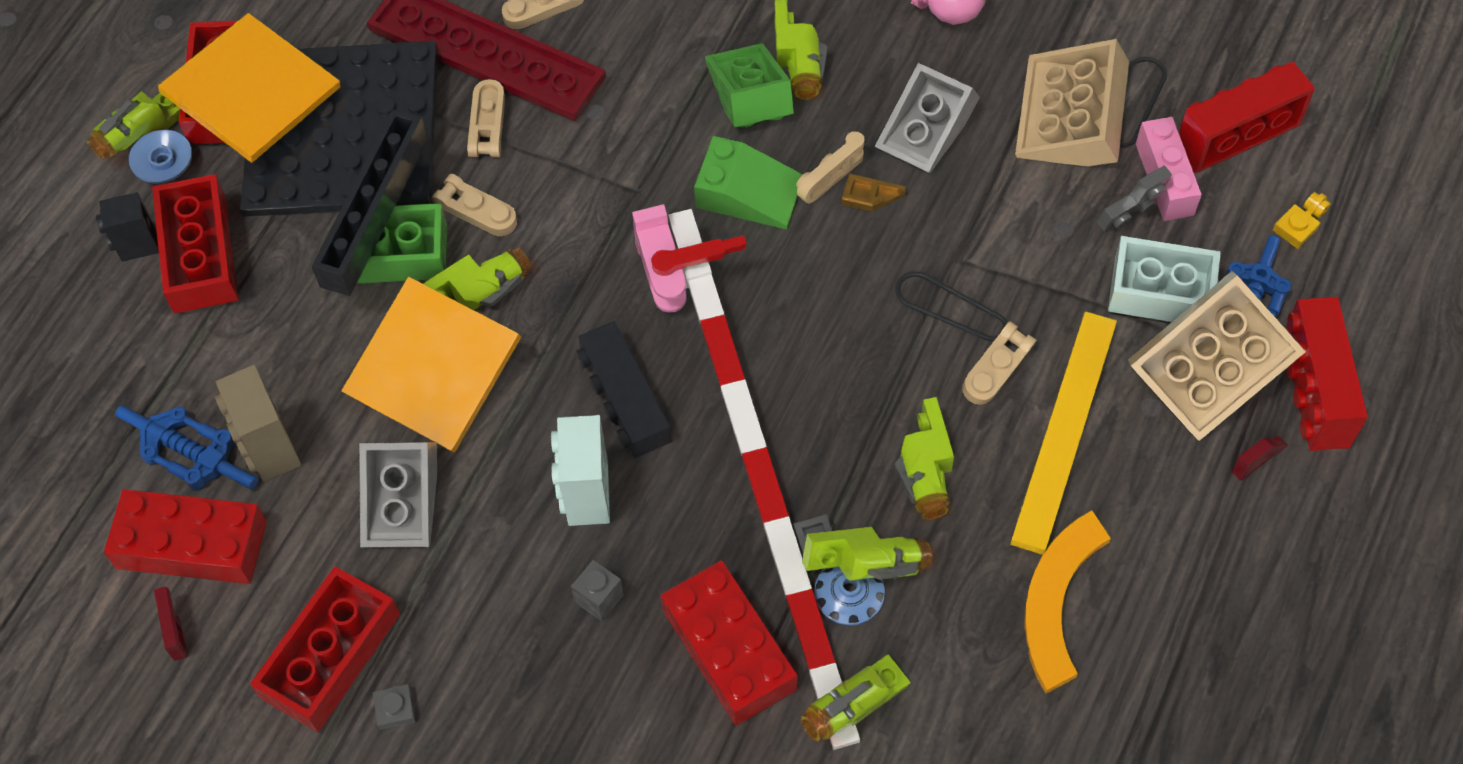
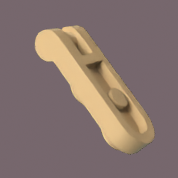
(523, 13)
(486, 119)
(831, 169)
(476, 207)
(996, 365)

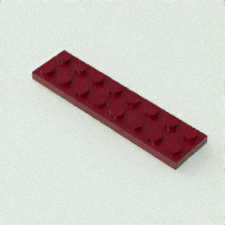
(493, 52)

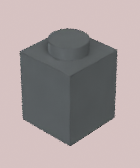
(597, 590)

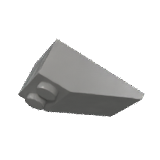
(927, 118)
(397, 493)

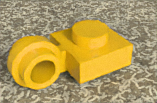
(1299, 225)

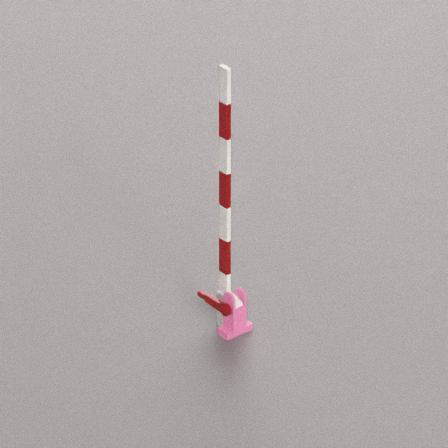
(669, 274)

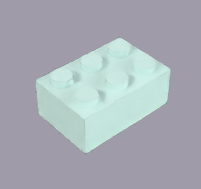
(1160, 278)
(581, 470)

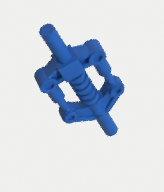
(1262, 278)
(209, 461)

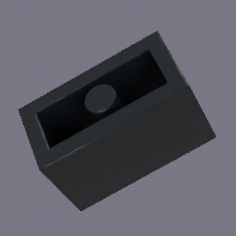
(128, 227)

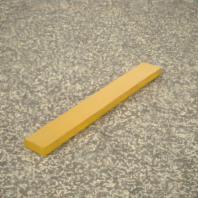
(1063, 434)

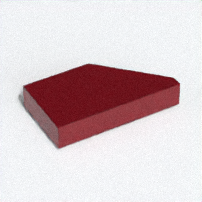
(1257, 456)
(170, 625)

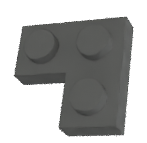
(1140, 199)

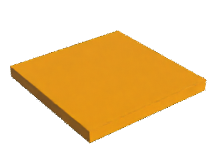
(249, 87)
(431, 364)

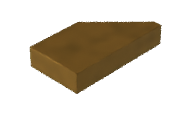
(870, 193)

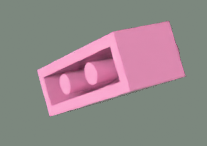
(1159, 146)

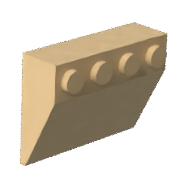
(1074, 105)
(1216, 355)

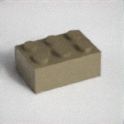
(256, 424)

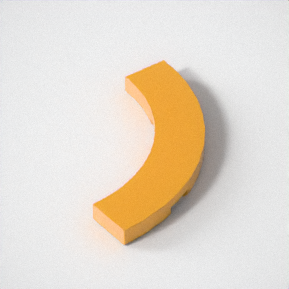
(1046, 598)

